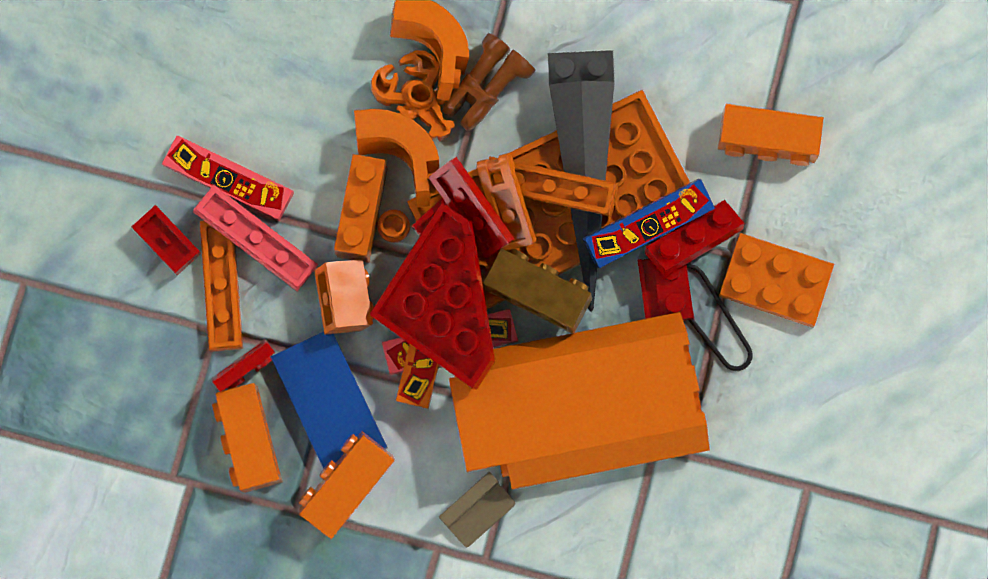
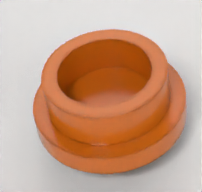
(393, 226)

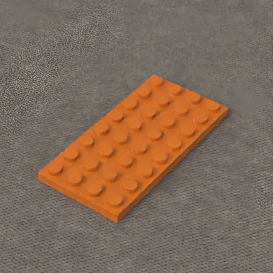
(637, 160)

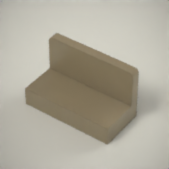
(477, 510)

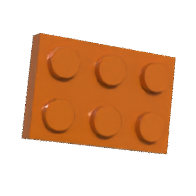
(776, 280)

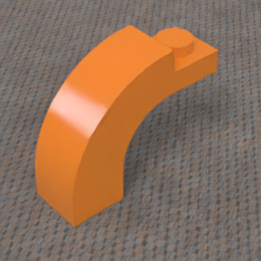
(437, 30)
(400, 136)

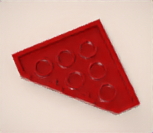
(440, 299)

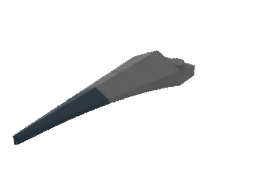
(582, 107)

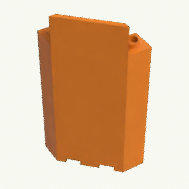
(584, 403)

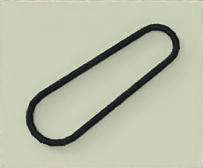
(730, 319)

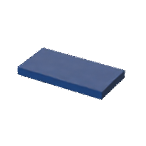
(325, 395)

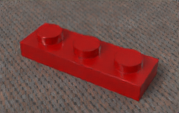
(467, 199)
(694, 238)

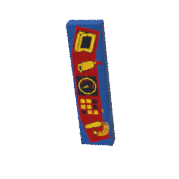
(648, 223)

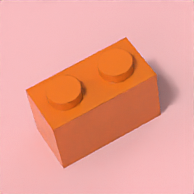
(344, 296)

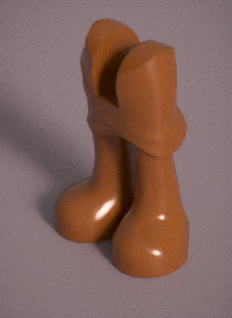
(484, 99)

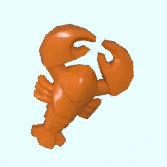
(415, 95)

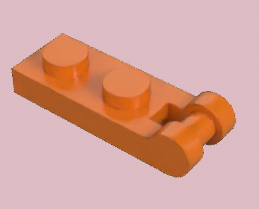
(507, 199)

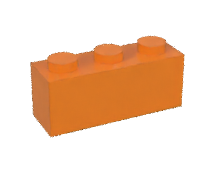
(770, 134)
(360, 208)
(247, 438)
(345, 484)

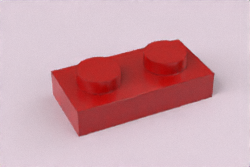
(166, 240)

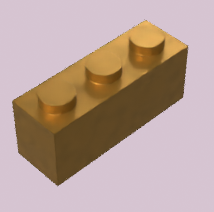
(538, 289)

